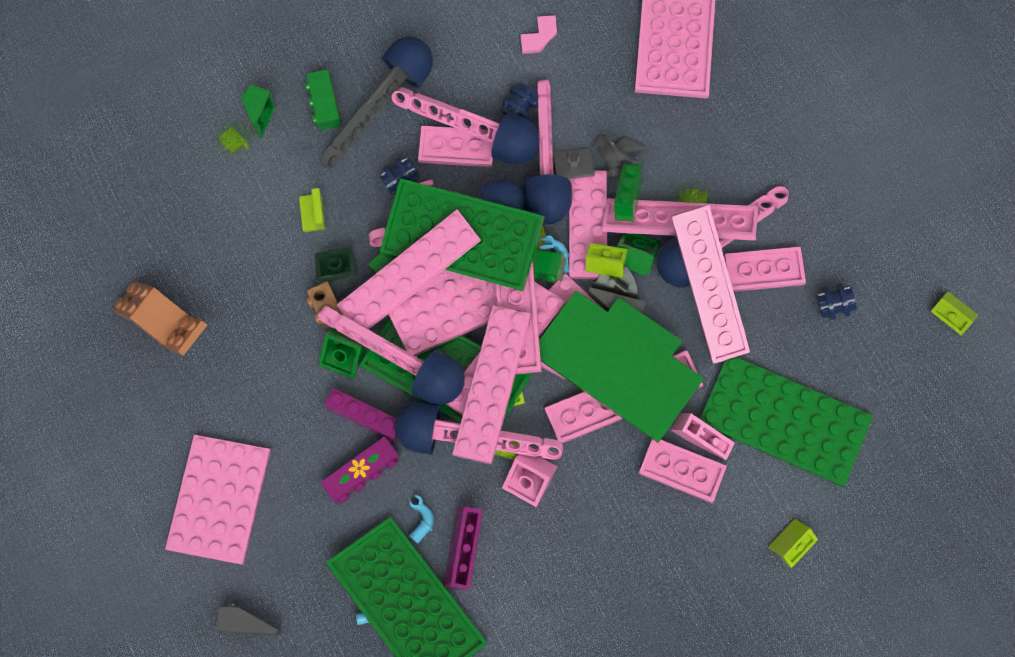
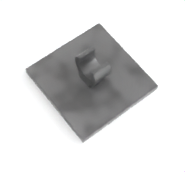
(574, 163)

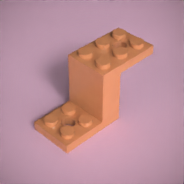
(159, 317)

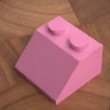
(529, 478)

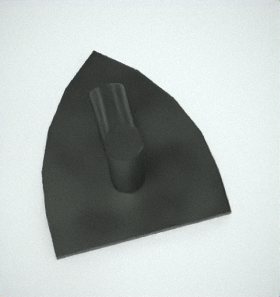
(622, 286)

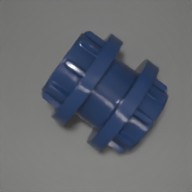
(520, 101)
(403, 170)
(836, 301)

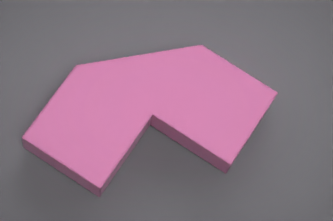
(537, 41)

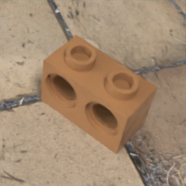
(329, 300)

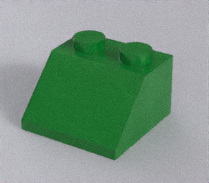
(259, 107)
(640, 252)
(341, 353)

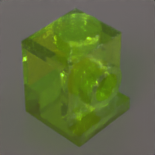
(693, 196)

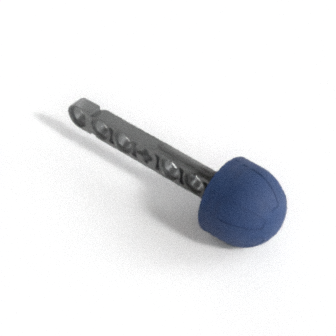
(409, 62)

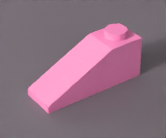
(702, 435)

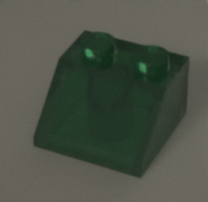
(335, 264)

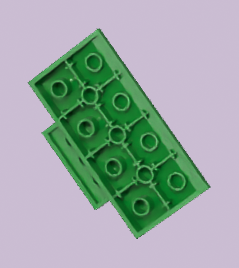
(620, 362)

